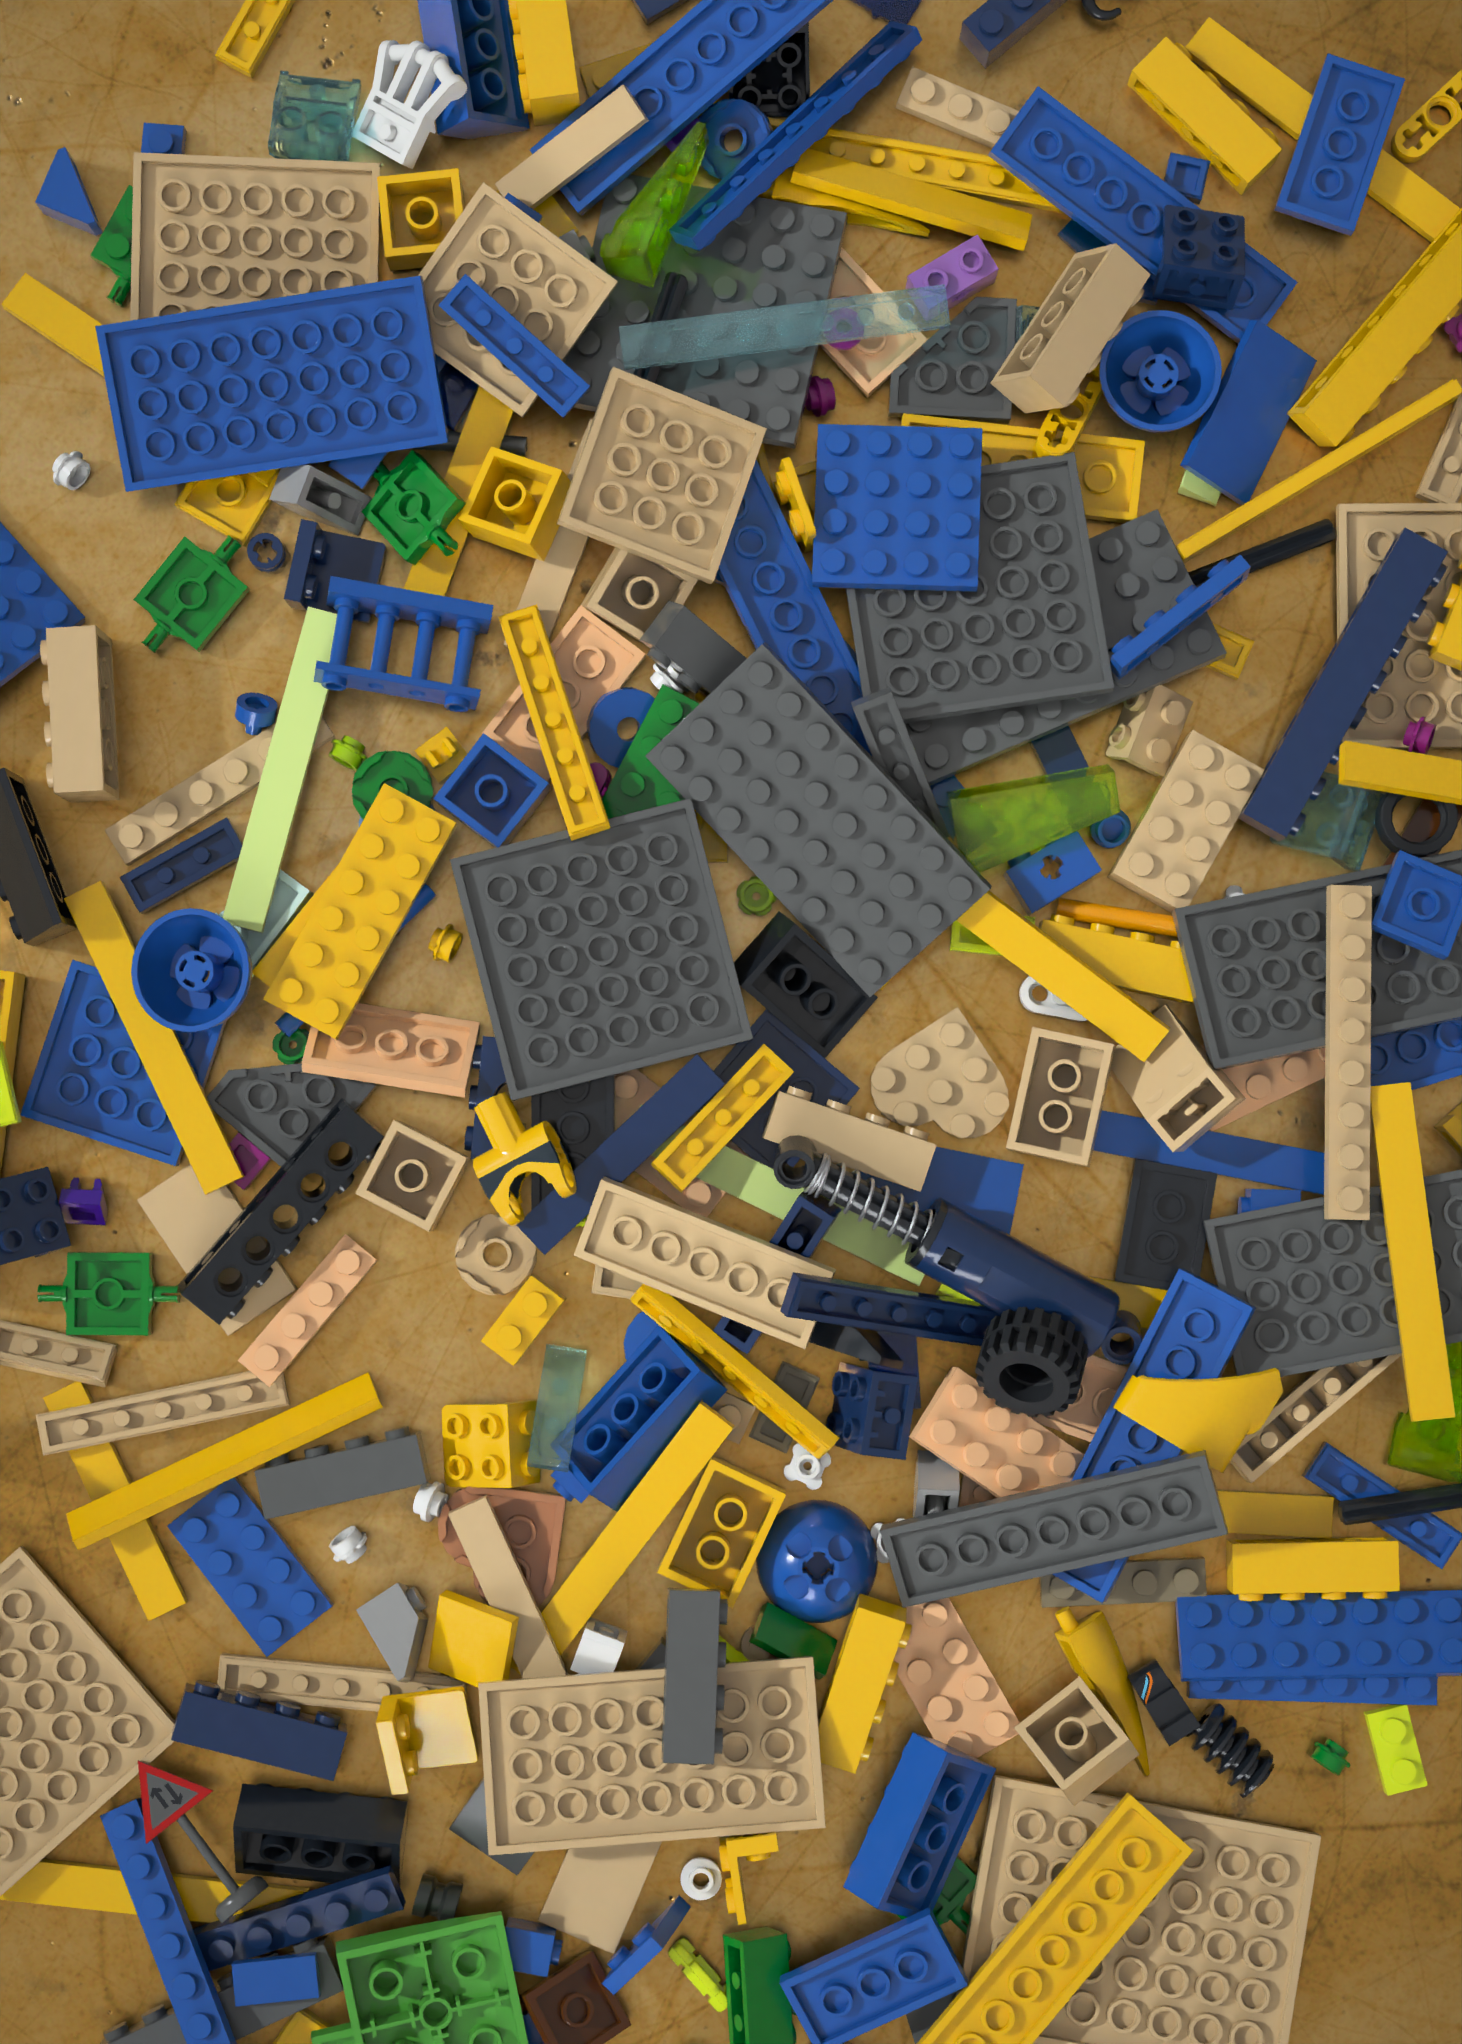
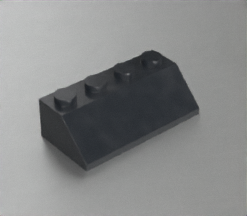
(28, 869)
(317, 1833)

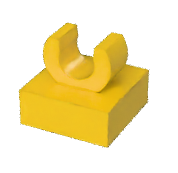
(441, 754)

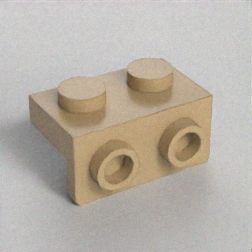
(1149, 729)

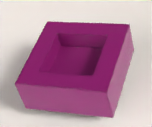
(250, 1159)

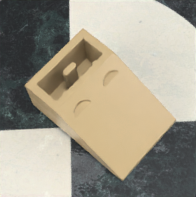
(1176, 1085)

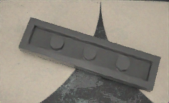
(894, 750)

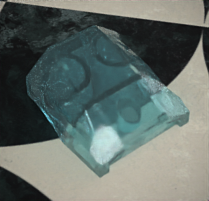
(313, 118)

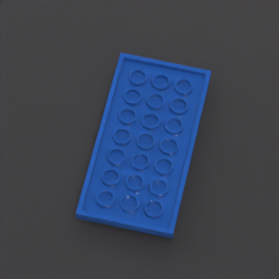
(273, 383)

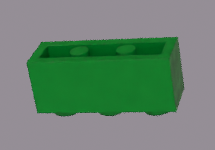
(755, 1998)

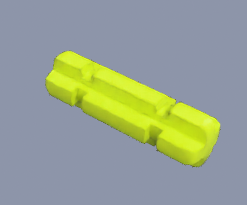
(699, 1973)

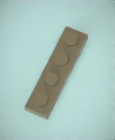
(1138, 1583)

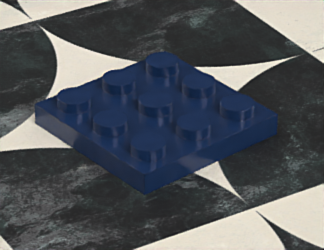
(810, 1074)

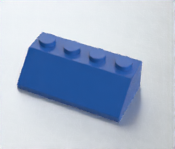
(482, 51)
(638, 1417)
(919, 1827)

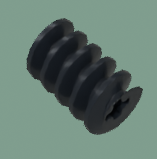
(1232, 1749)

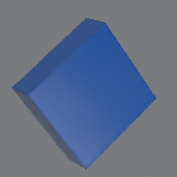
(1187, 175)

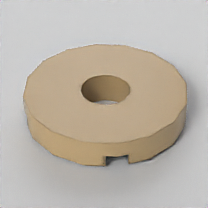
(475, 1268)

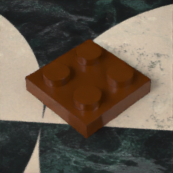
(575, 2005)

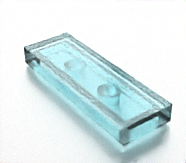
(557, 1408)

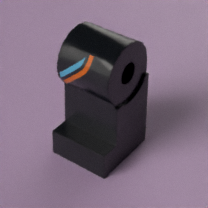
(1163, 1702)

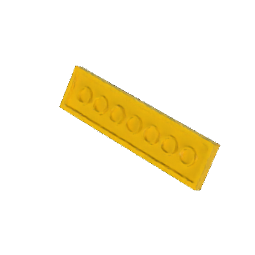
(1065, 1932)

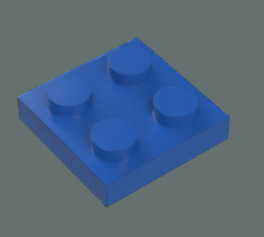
(1420, 905)

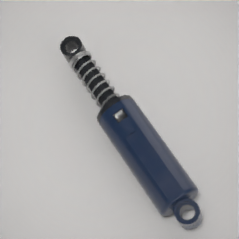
(969, 1252)

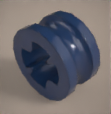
(255, 558)

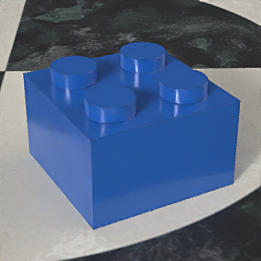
(492, 792)

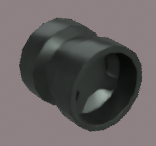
(436, 1898)

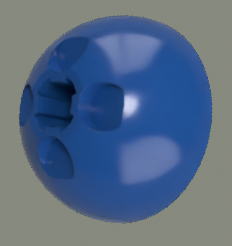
(1162, 349)
(171, 972)
(819, 1538)

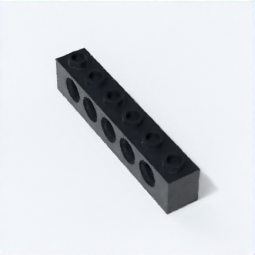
(284, 1188)

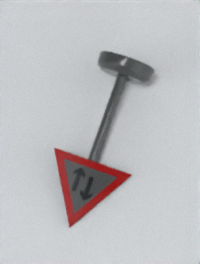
(167, 1800)

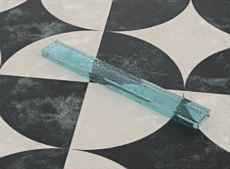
(784, 327)

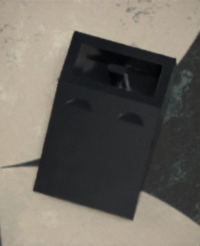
(780, 80)

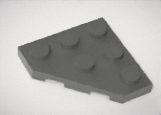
(956, 367)
(281, 1104)

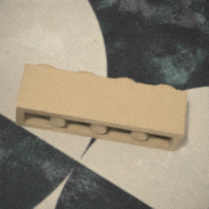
(857, 1142)

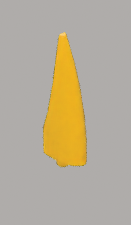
(857, 213)
(1100, 1665)

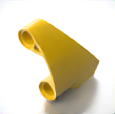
(1203, 1412)

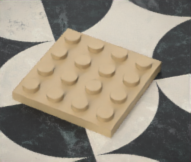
(523, 270)
(661, 475)

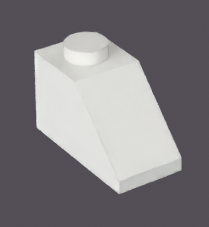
(598, 1648)

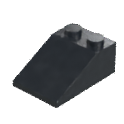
(801, 984)

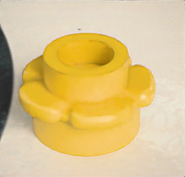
(445, 943)

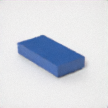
(276, 1979)

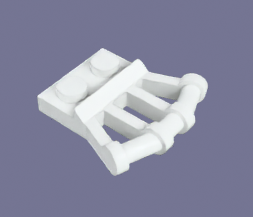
(401, 127)

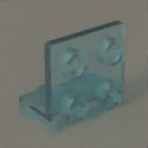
(1337, 824)

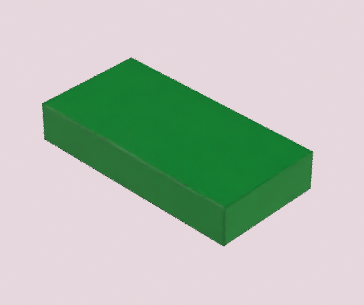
(791, 1637)

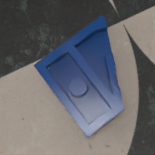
(646, 1946)

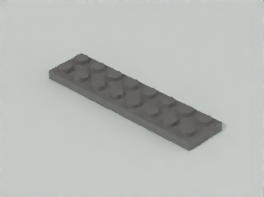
(1054, 1529)

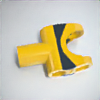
(516, 1156)

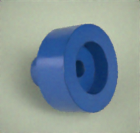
(255, 711)

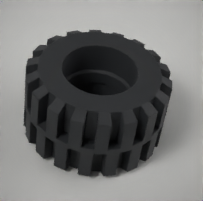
(1031, 1362)

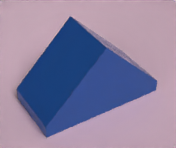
(65, 195)

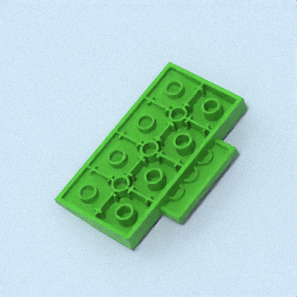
(429, 1986)

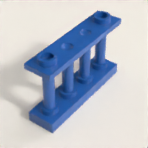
(429, 613)

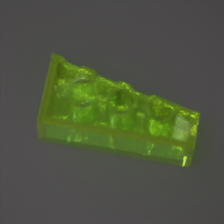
(1023, 814)

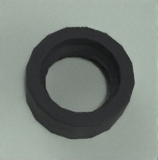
(1395, 842)

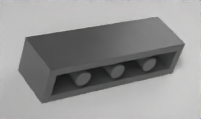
(342, 1474)
(691, 1676)

